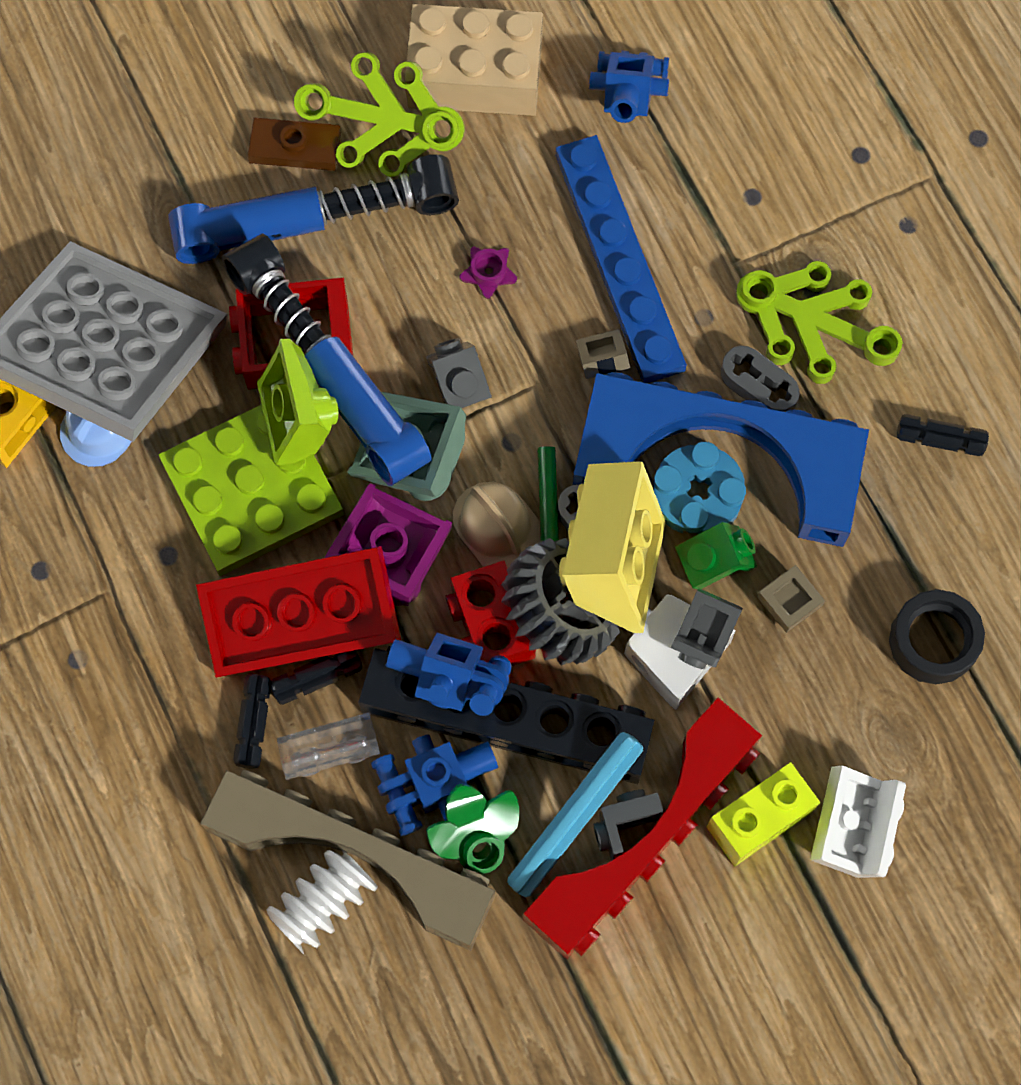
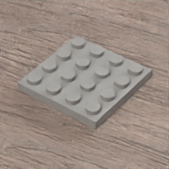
(103, 340)

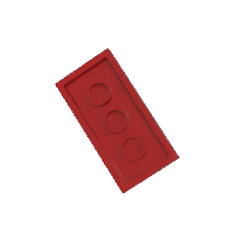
(298, 612)

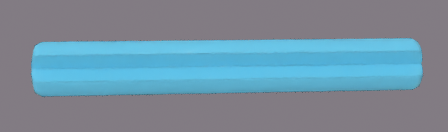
(575, 814)

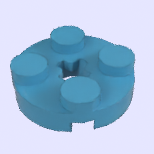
(701, 464)

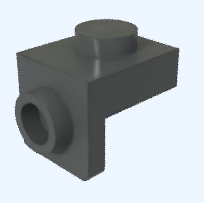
(459, 373)
(706, 630)
(630, 811)

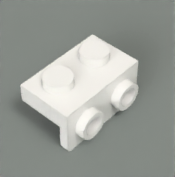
(858, 823)

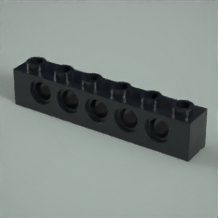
(572, 748)

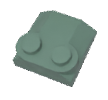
(444, 434)

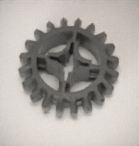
(535, 606)

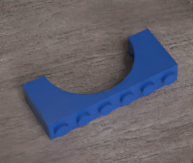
(815, 454)

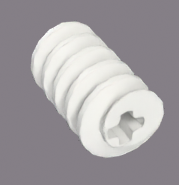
(321, 899)

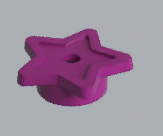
(488, 259)

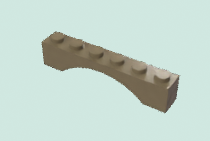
(260, 818)

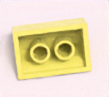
(614, 544)

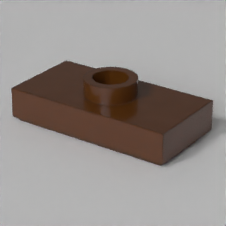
(294, 144)

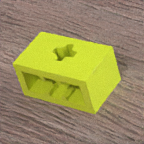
(762, 814)

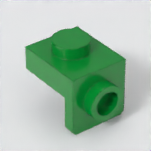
(716, 554)

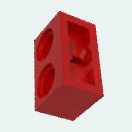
(490, 619)

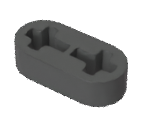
(765, 378)

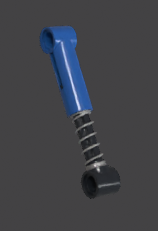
(204, 231)
(390, 443)

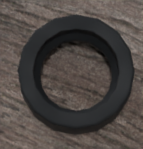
(956, 608)

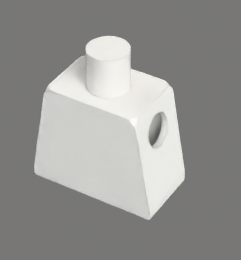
(656, 659)

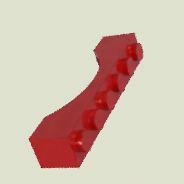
(578, 902)

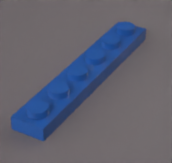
(620, 260)

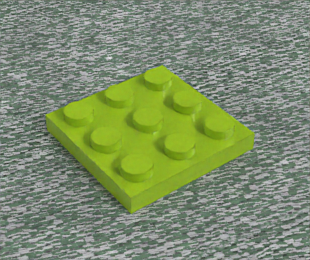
(241, 497)

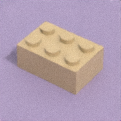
(477, 57)

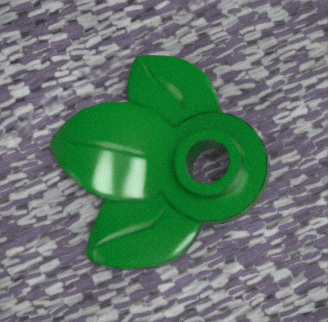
(472, 822)

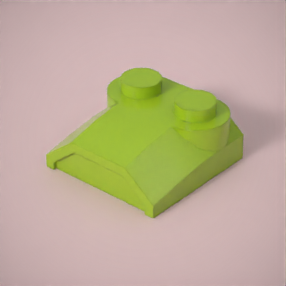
(294, 406)

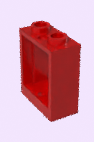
(313, 294)

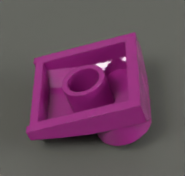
(407, 539)

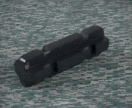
(942, 435)
(315, 676)
(252, 721)

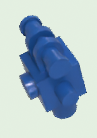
(629, 82)
(453, 673)
(432, 774)

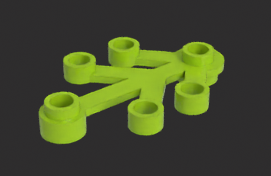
(388, 115)
(812, 316)

